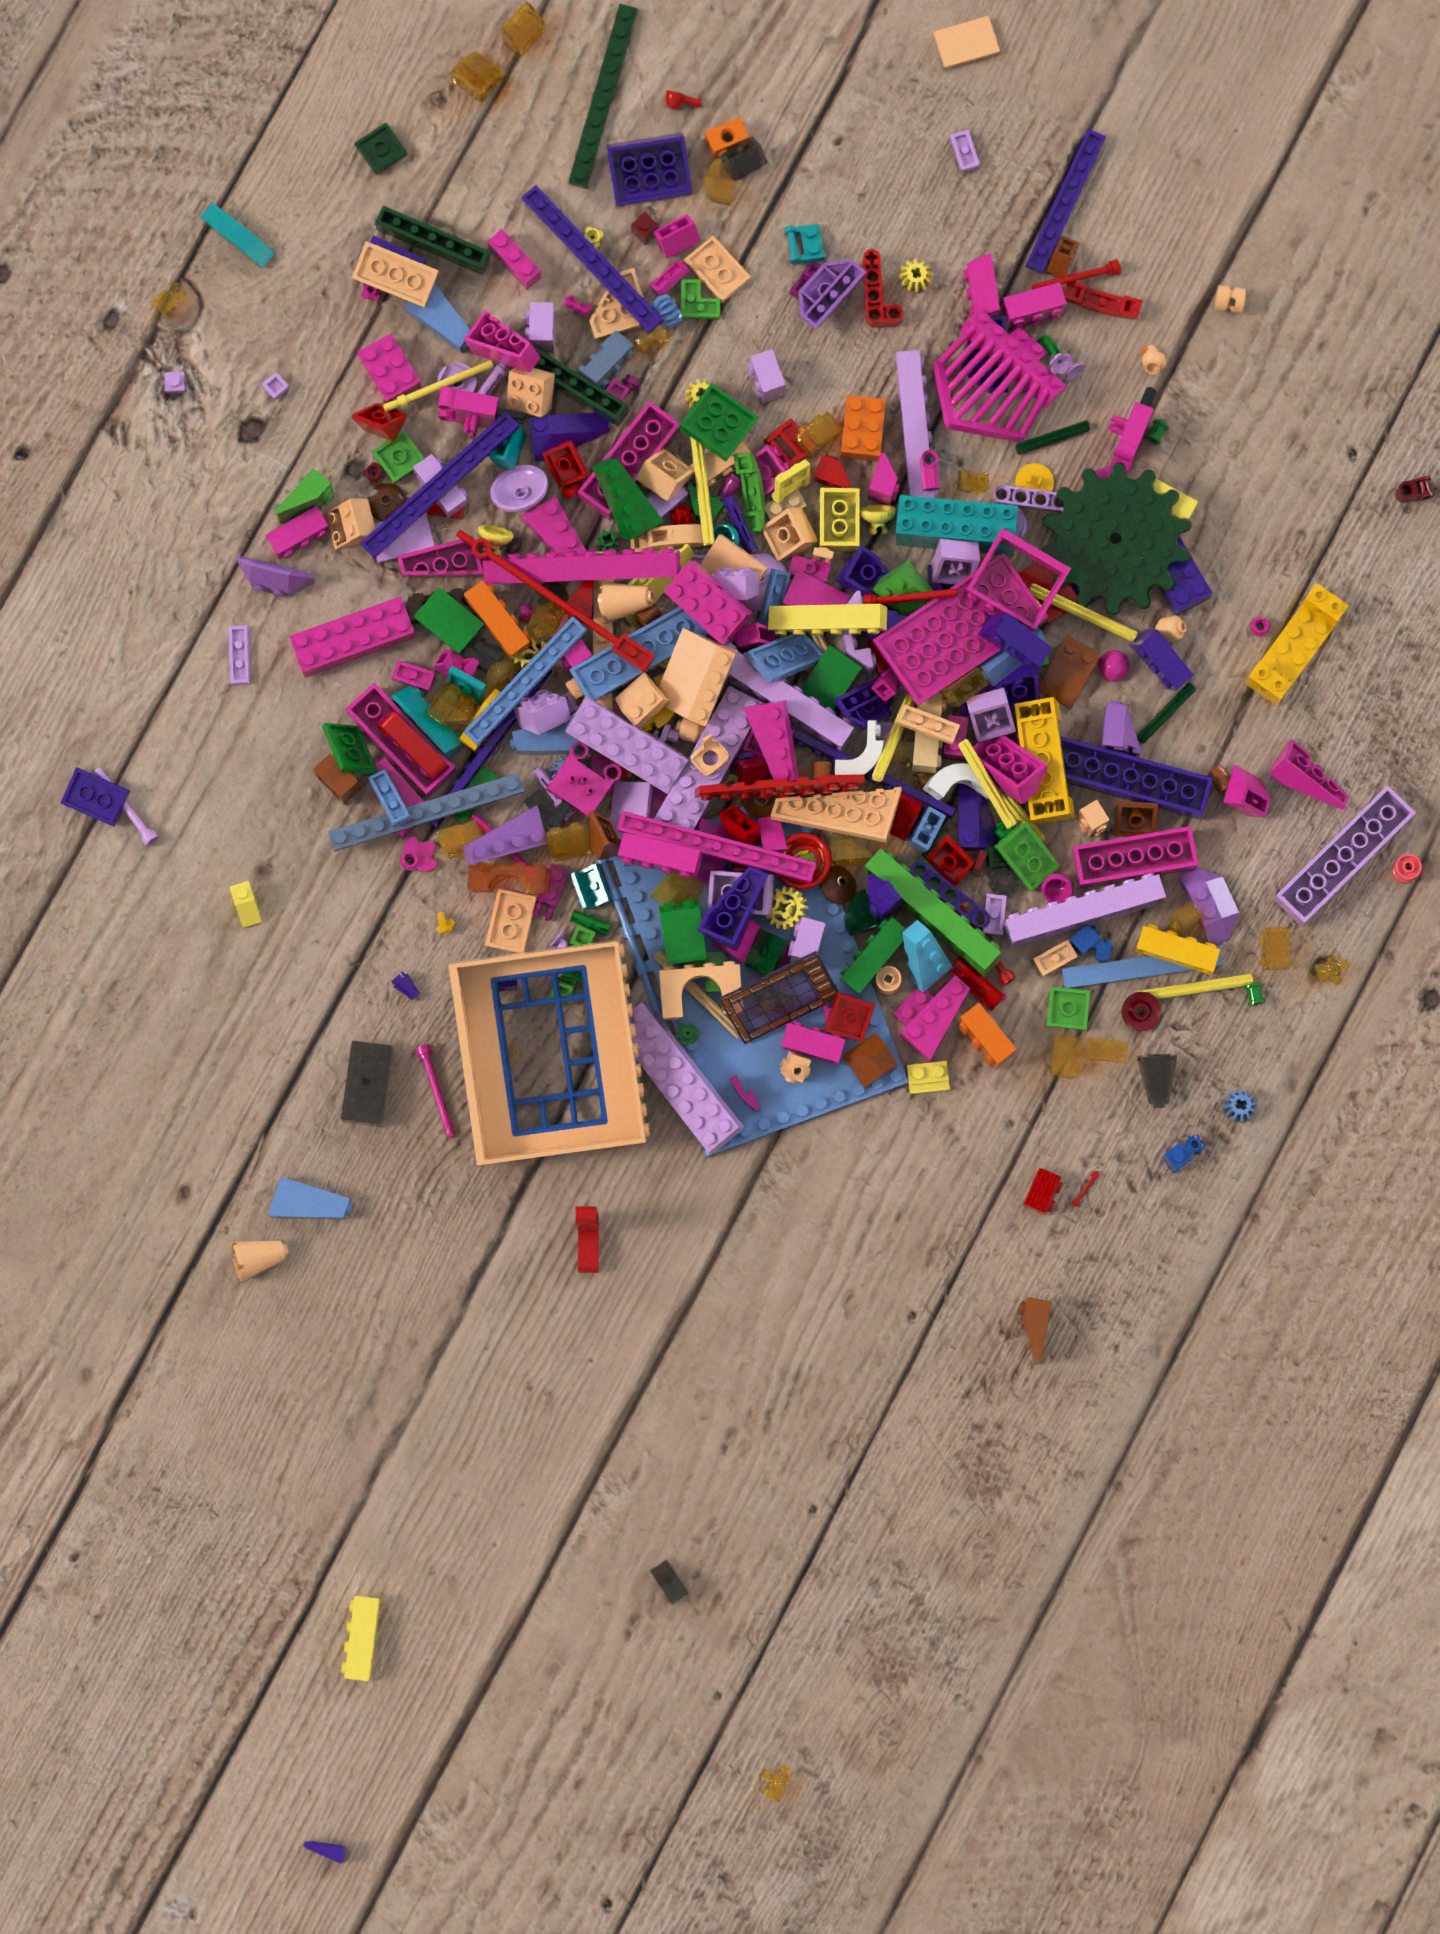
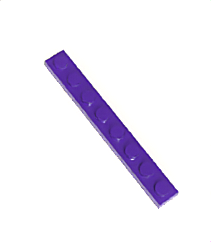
(1065, 201)

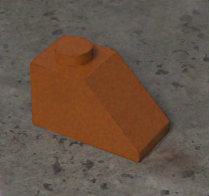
(1062, 257)

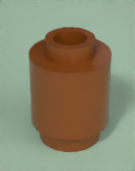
(1220, 778)

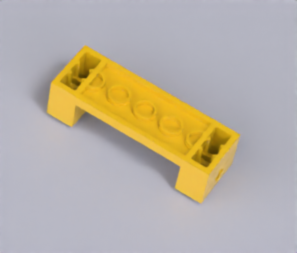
(1296, 644)
(1041, 737)

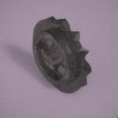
(1003, 871)

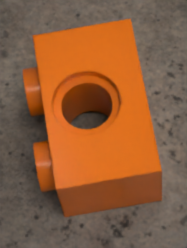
(733, 129)

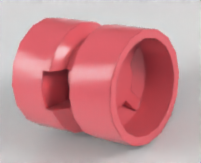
(1406, 868)

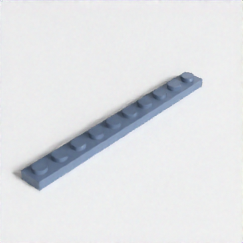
(428, 811)

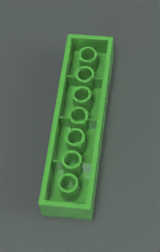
(935, 914)

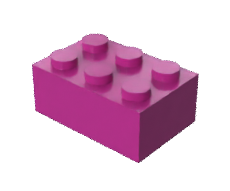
(1034, 307)
(389, 369)

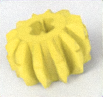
(921, 281)
(693, 392)

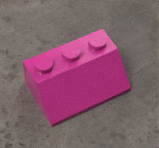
(982, 286)

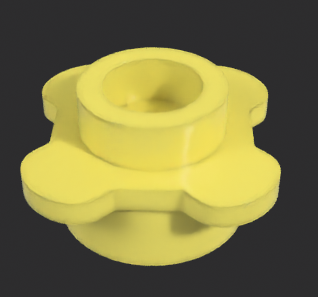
(598, 234)

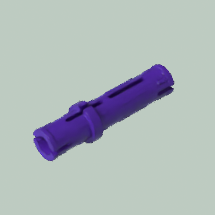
(739, 523)

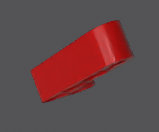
(875, 288)
(412, 744)

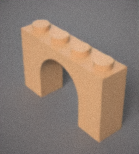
(674, 981)

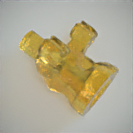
(1330, 969)
(776, 1784)

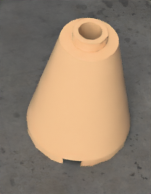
(623, 599)
(256, 1256)

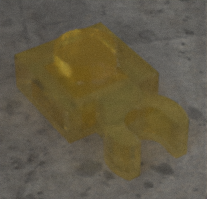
(166, 302)

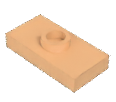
(823, 554)

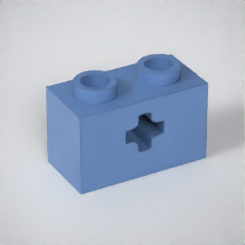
(925, 829)

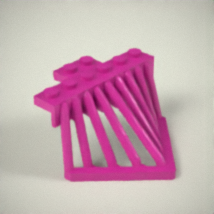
(1015, 355)

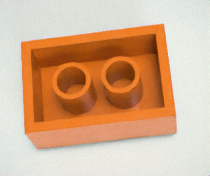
(863, 428)
(986, 1036)

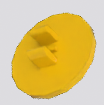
(1035, 477)

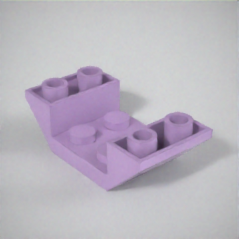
(862, 656)

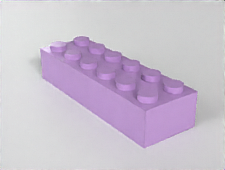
(626, 744)

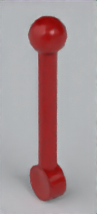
(1076, 1202)

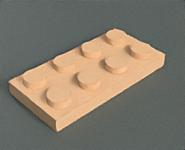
(395, 274)

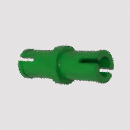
(590, 922)

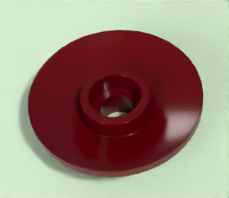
(1150, 1015)

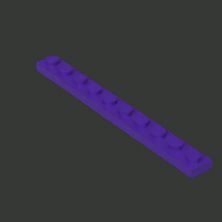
(592, 259)
(440, 485)
(821, 749)
(484, 752)

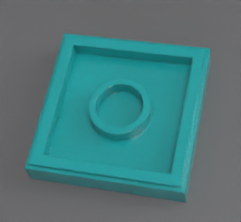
(467, 684)

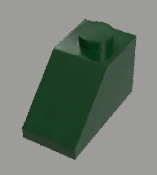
(857, 917)

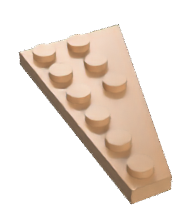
(848, 813)

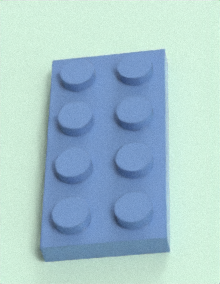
(785, 656)

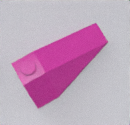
(1298, 772)

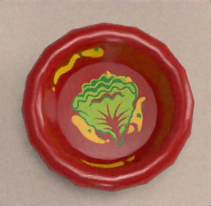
(811, 848)

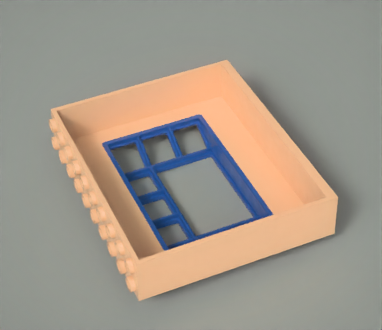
(488, 1064)

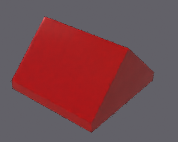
(380, 423)
(565, 463)
(950, 860)

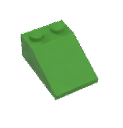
(310, 492)
(902, 581)

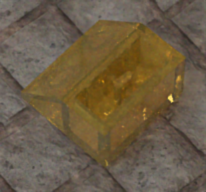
(522, 29)
(477, 76)
(452, 706)
(568, 842)

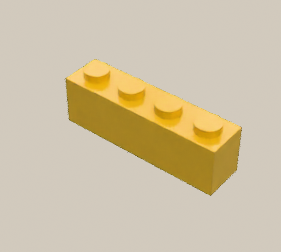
(1177, 950)

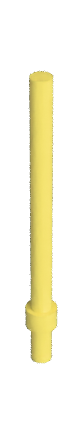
(404, 400)

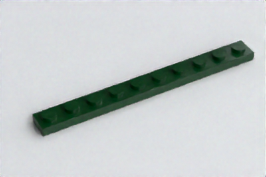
(603, 96)

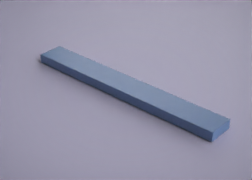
(525, 681)
(1121, 971)

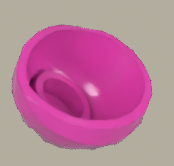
(1114, 666)
(1057, 888)

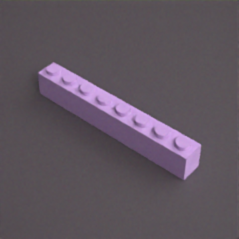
(914, 418)

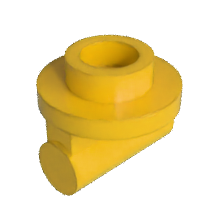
(444, 925)

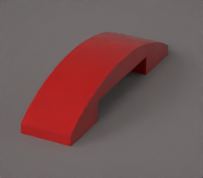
(1102, 302)

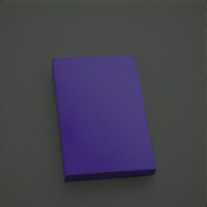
(95, 797)

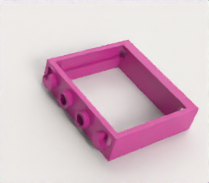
(1033, 553)

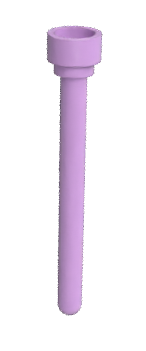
(148, 836)

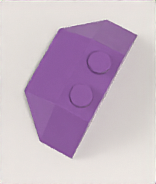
(828, 290)
(274, 578)
(1213, 901)

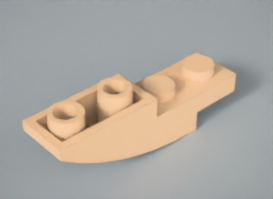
(669, 536)

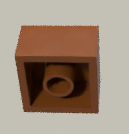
(341, 784)

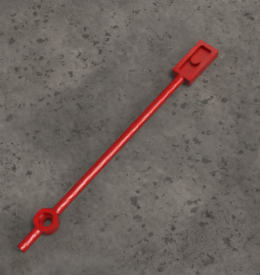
(623, 646)

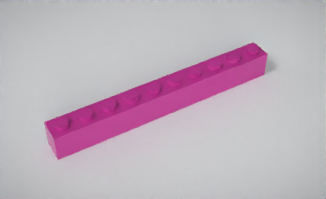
(587, 566)

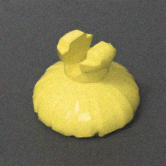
(877, 516)
(496, 536)

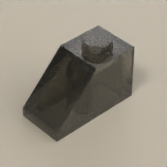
(669, 1582)

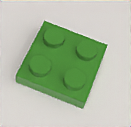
(398, 457)
(1068, 1008)

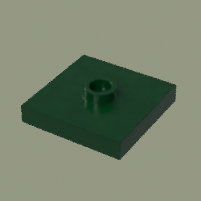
(380, 148)
(766, 952)

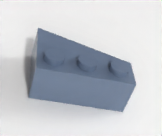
(608, 360)

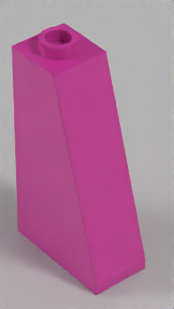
(405, 791)

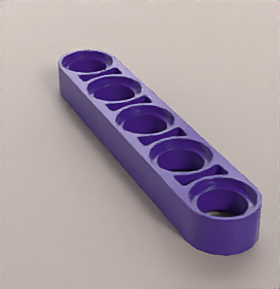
(957, 901)

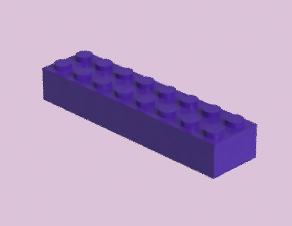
(1135, 778)

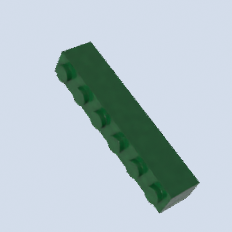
(432, 240)
(583, 390)

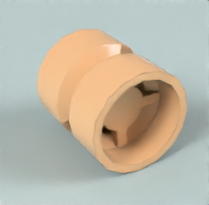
(1223, 301)
(888, 980)

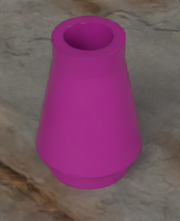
(730, 486)

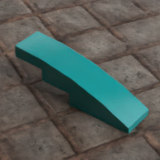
(237, 235)

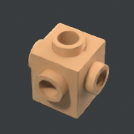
(795, 1067)

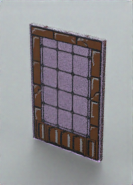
(779, 997)

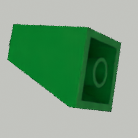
(681, 932)

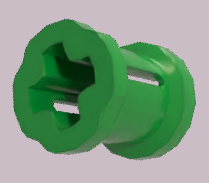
(1156, 431)
(1254, 994)

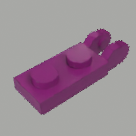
(557, 883)

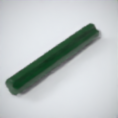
(1052, 437)
(1166, 713)

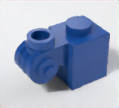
(1089, 939)
(1181, 1154)

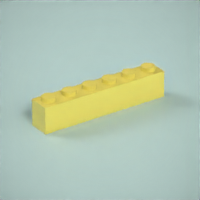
(827, 619)

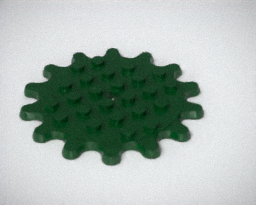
(1146, 543)

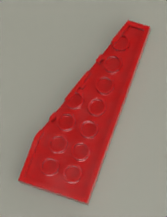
(782, 787)

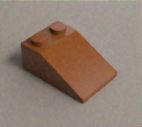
(1069, 671)
(1034, 1321)

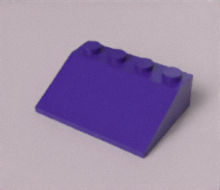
(649, 169)

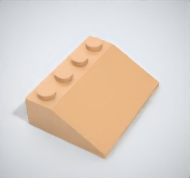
(696, 676)

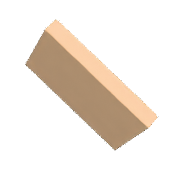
(966, 42)
(717, 269)
(727, 554)
(511, 921)

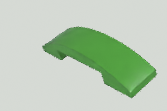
(752, 490)
(567, 985)

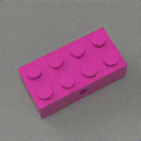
(708, 602)

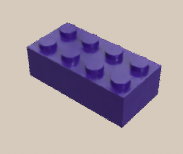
(1190, 586)

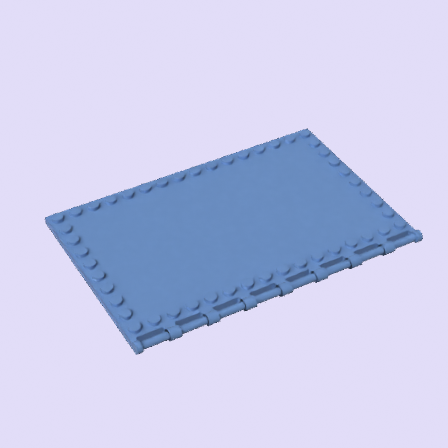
(759, 1061)

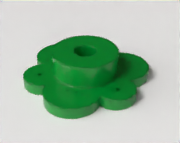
(685, 1039)

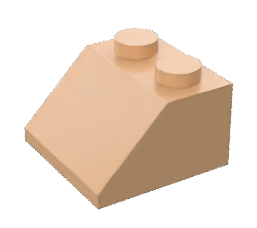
(664, 474)
(789, 533)
(641, 700)

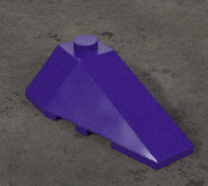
(555, 429)
(862, 572)
(975, 821)
(731, 915)

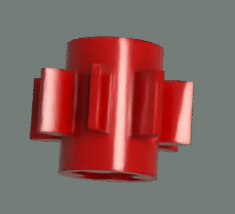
(682, 515)

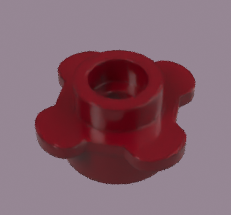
(374, 467)

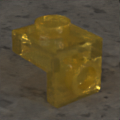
(972, 482)

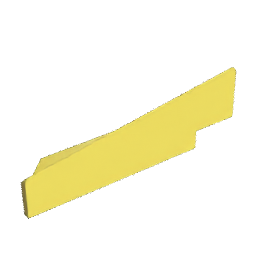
(659, 584)

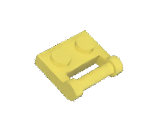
(791, 480)

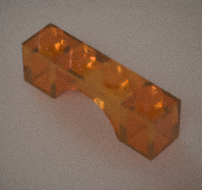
(485, 877)

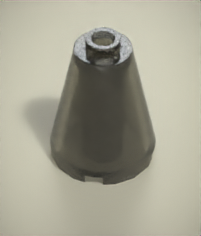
(1157, 1076)

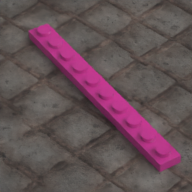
(718, 846)

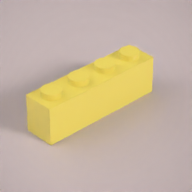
(361, 1639)

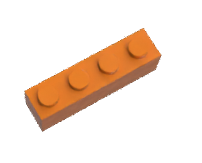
(497, 620)

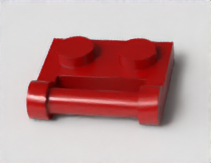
(787, 433)

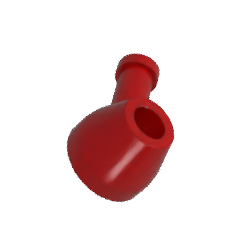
(675, 99)

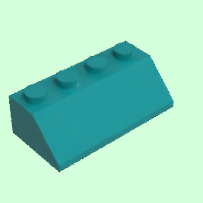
(413, 705)

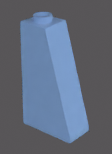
(440, 319)
(1002, 664)
(551, 742)
(303, 1201)

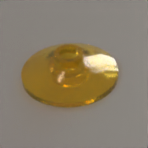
(499, 672)

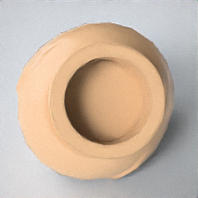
(1153, 360)

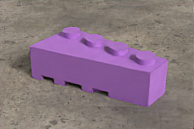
(513, 836)

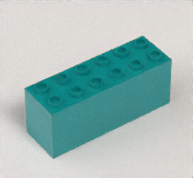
(927, 520)

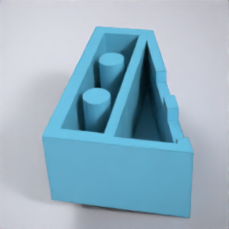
(925, 956)

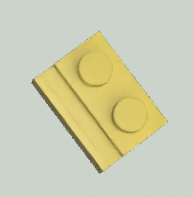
(928, 1077)

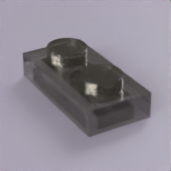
(545, 808)

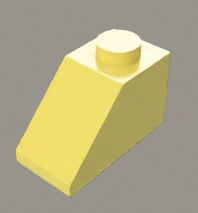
(246, 904)

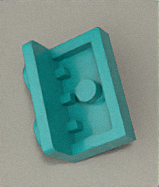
(591, 887)

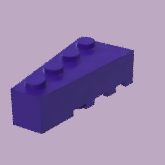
(1019, 687)

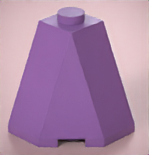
(1118, 730)

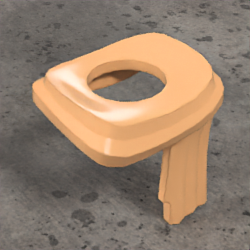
(709, 745)

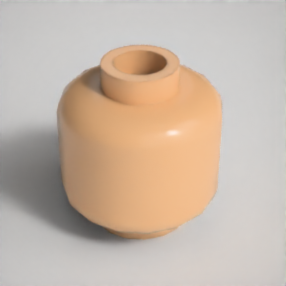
(1171, 628)
(689, 730)

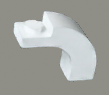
(868, 758)
(953, 774)

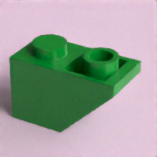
(715, 503)

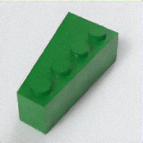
(626, 501)
(874, 955)

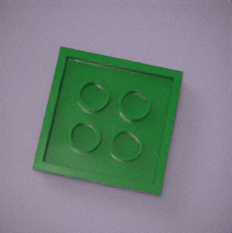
(718, 422)

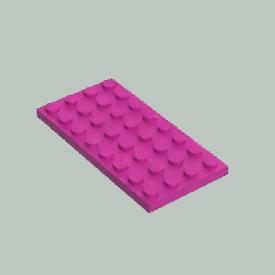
(943, 637)

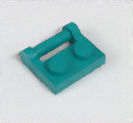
(811, 244)

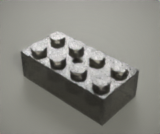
(367, 1103)

